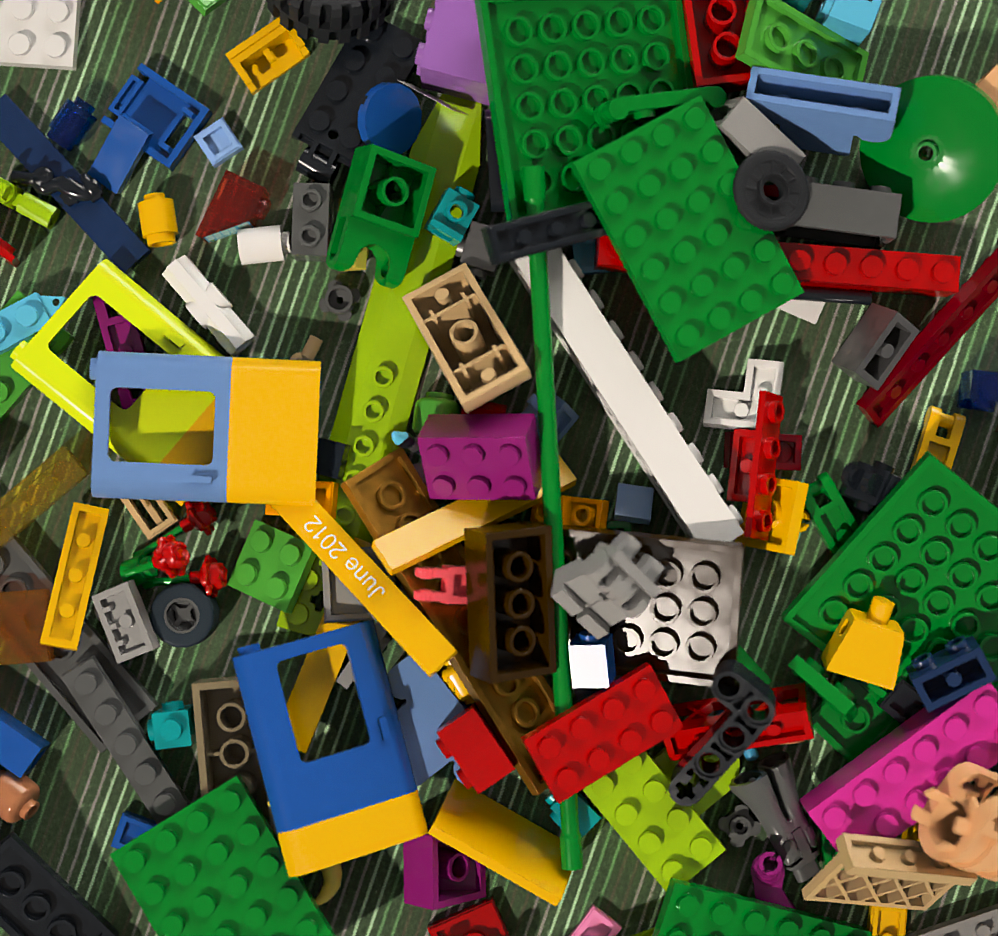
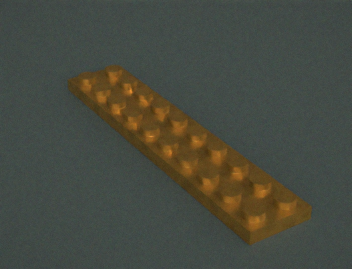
(394, 496)

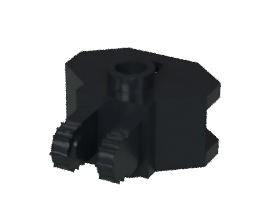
(867, 484)

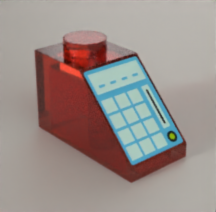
(235, 206)

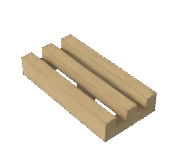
(143, 524)

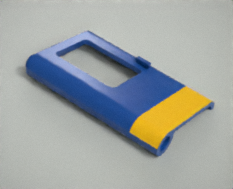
(341, 801)

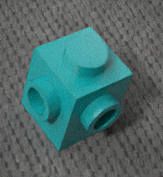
(172, 725)

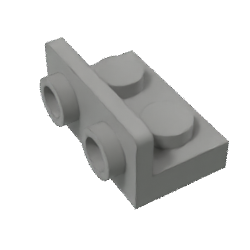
(125, 621)

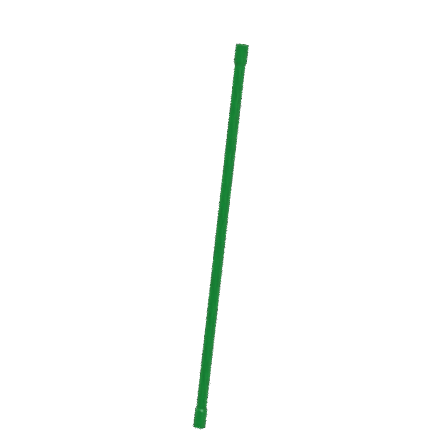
(534, 198)

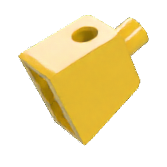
(867, 645)

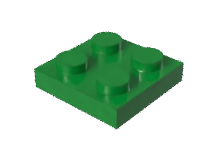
(815, 678)

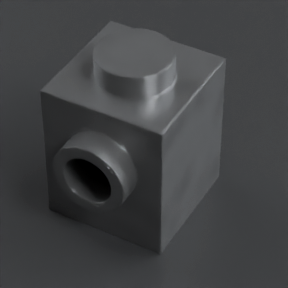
(474, 252)

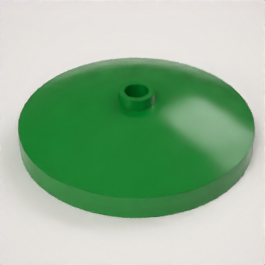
(962, 132)

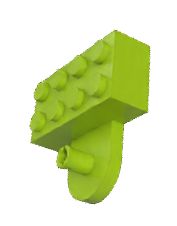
(661, 833)

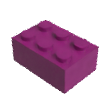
(481, 456)

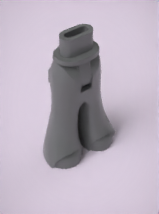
(776, 804)

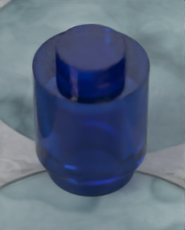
(72, 123)

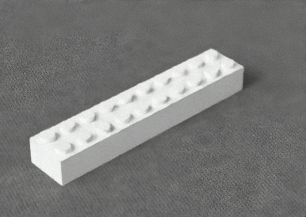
(633, 403)

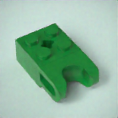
(380, 222)

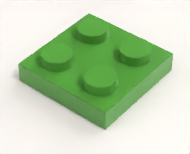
(272, 566)

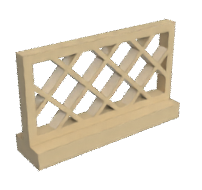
(884, 874)

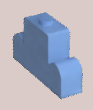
(822, 110)
(426, 708)

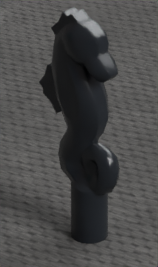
(71, 190)

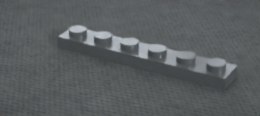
(125, 739)

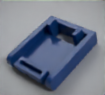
(161, 110)

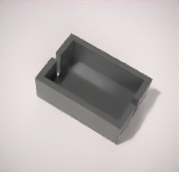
(848, 215)

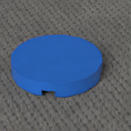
(390, 117)

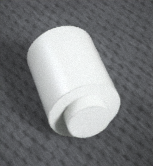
(263, 244)

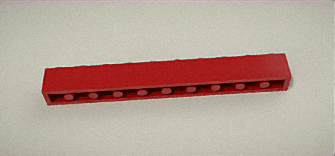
(847, 268)

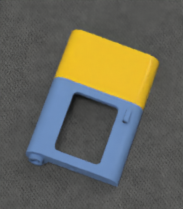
(261, 429)

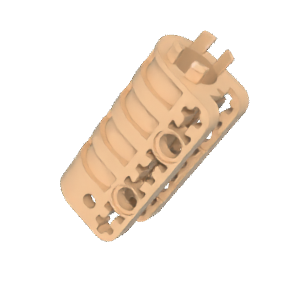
(961, 821)

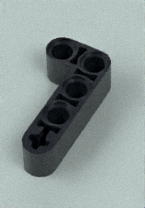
(717, 740)

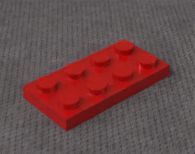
(602, 732)

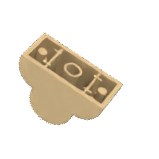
(466, 338)

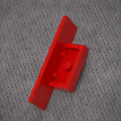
(754, 466)

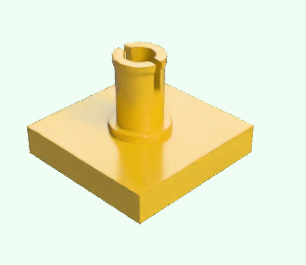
(787, 514)

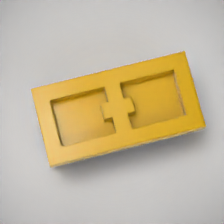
(267, 55)

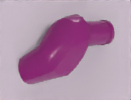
(768, 879)

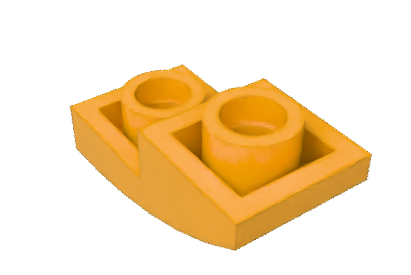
(577, 512)

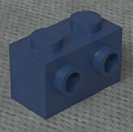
(950, 672)

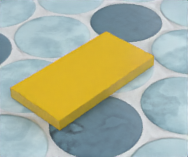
(501, 841)

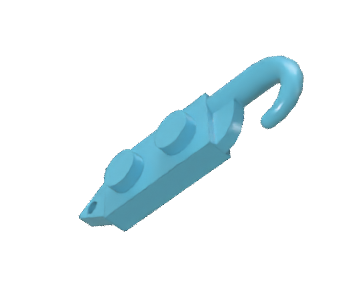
(25, 318)

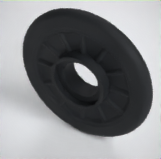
(750, 197)

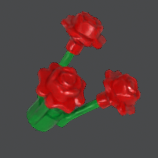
(173, 556)

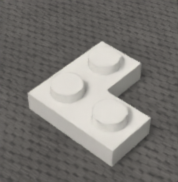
(739, 409)

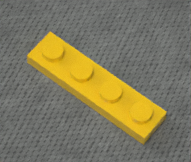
(75, 576)

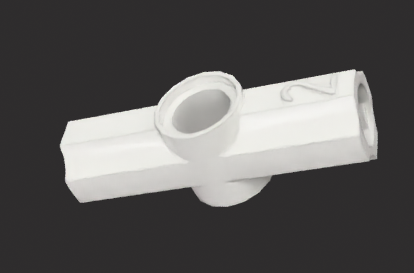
(208, 305)

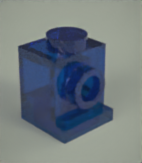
(978, 390)

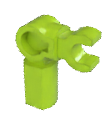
(28, 204)

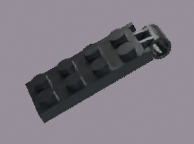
(361, 64)
(40, 900)

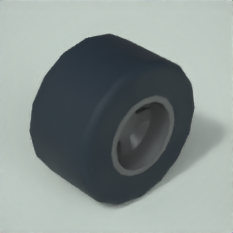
(174, 622)

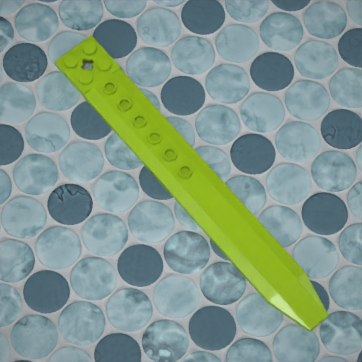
(389, 344)

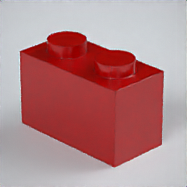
(474, 749)

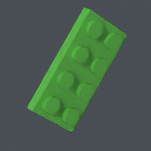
(791, 41)

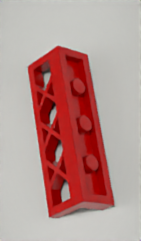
(789, 725)

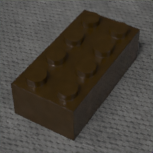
(510, 601)

